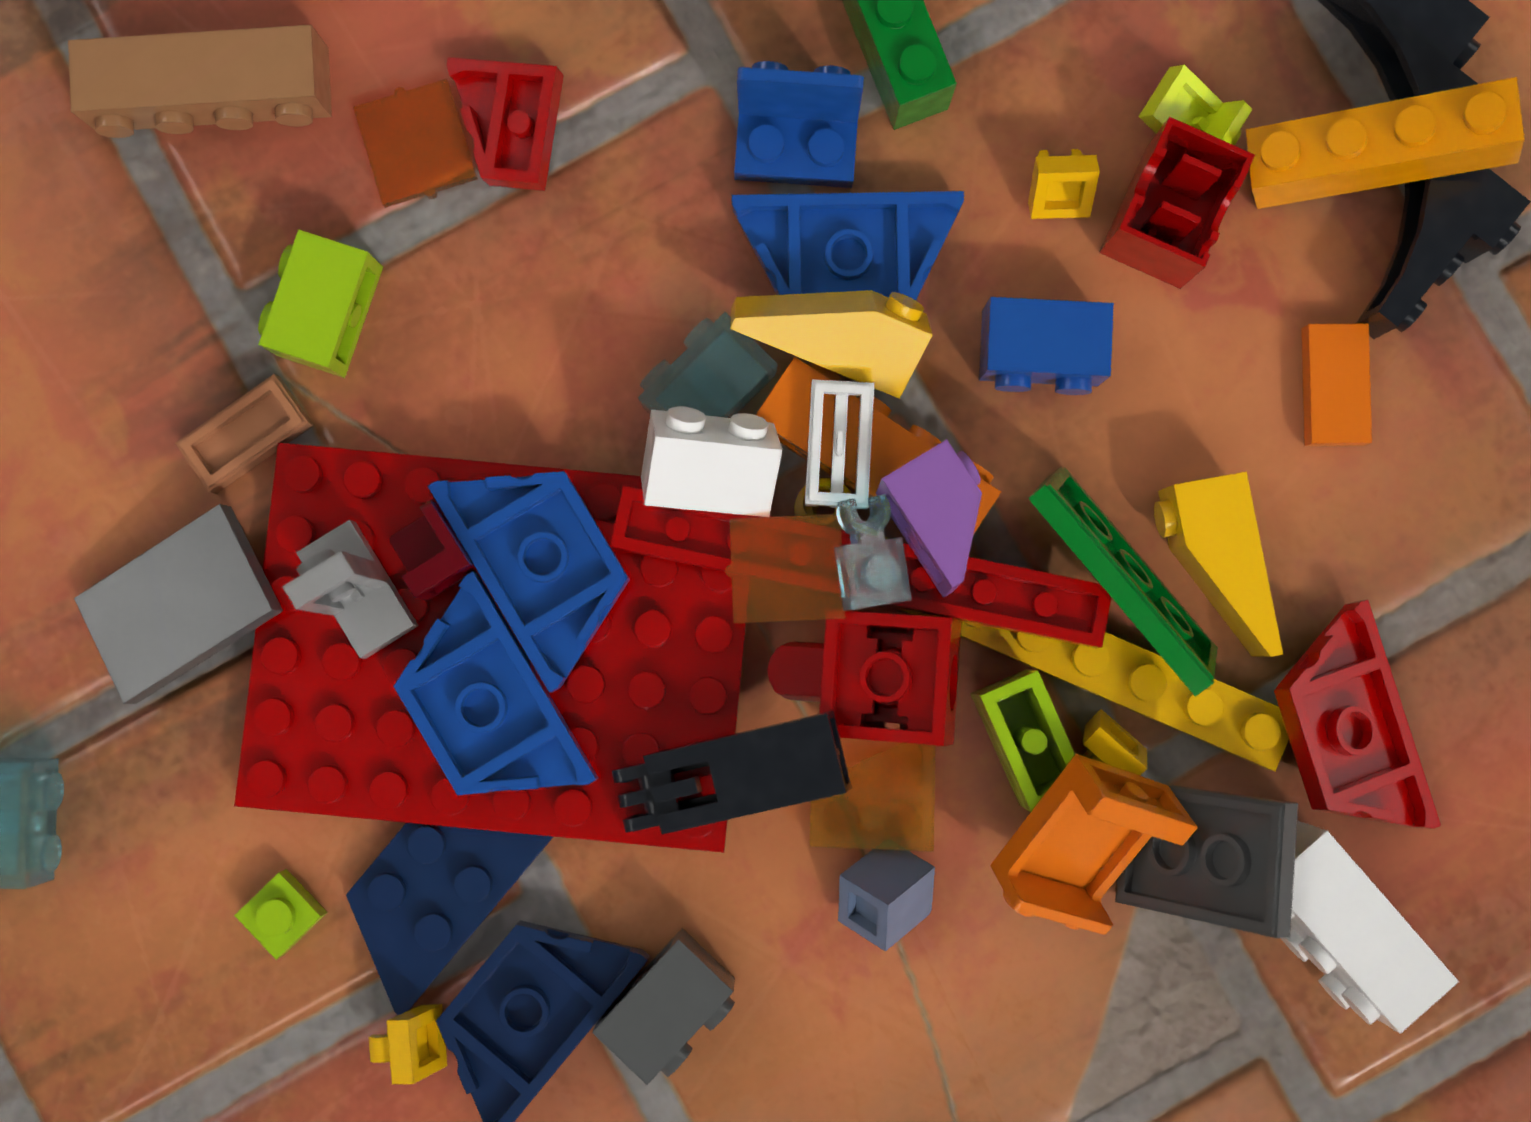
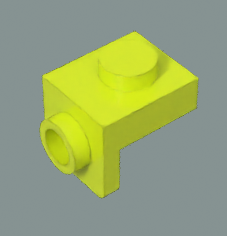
(1193, 103)

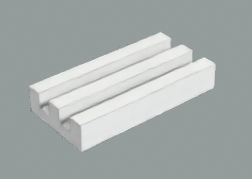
(841, 390)

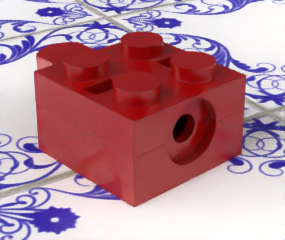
(878, 676)

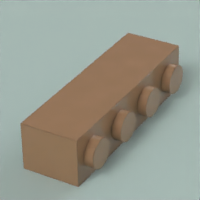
(200, 80)

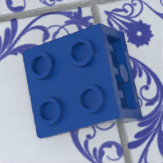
(797, 125)

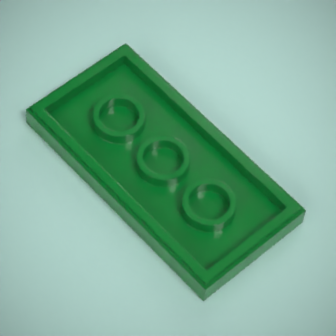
(1127, 579)

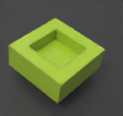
(280, 914)

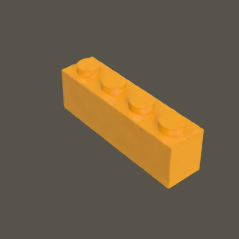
(1387, 143)

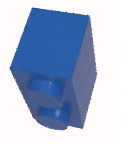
(1046, 344)

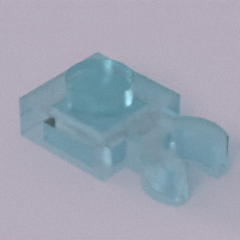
(870, 568)

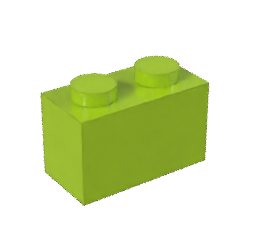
(319, 303)
(1025, 734)

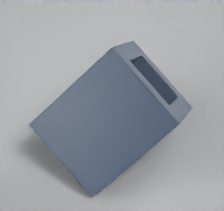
(885, 895)

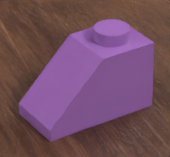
(936, 511)

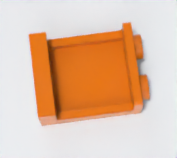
(1084, 840)

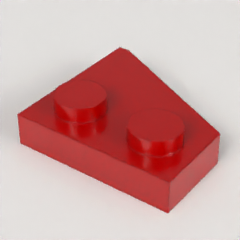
(510, 117)

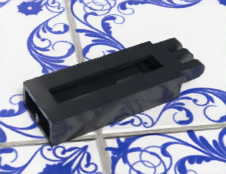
(749, 773)

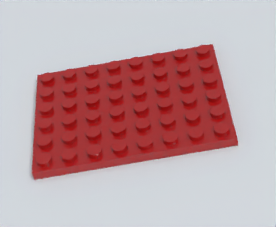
(338, 740)

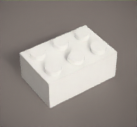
(1359, 937)

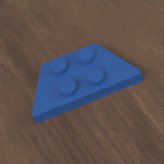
(847, 238)
(538, 561)
(487, 705)

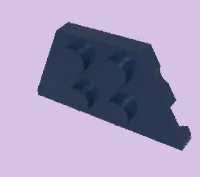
(431, 897)
(531, 1012)

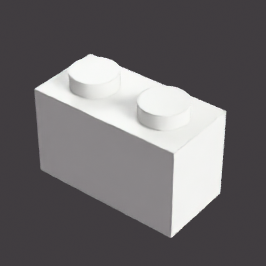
(710, 462)

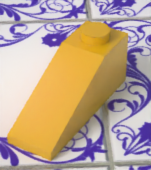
(845, 332)
(1219, 545)

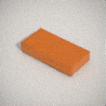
(1336, 385)

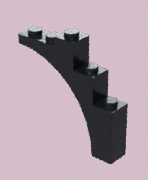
(1444, 218)

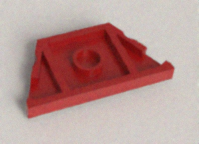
(1353, 727)

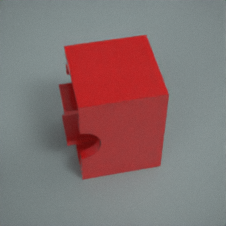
(1176, 203)

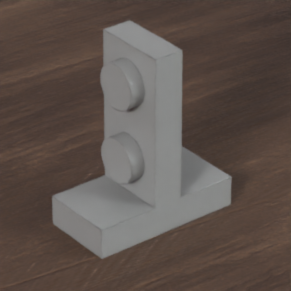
(349, 582)

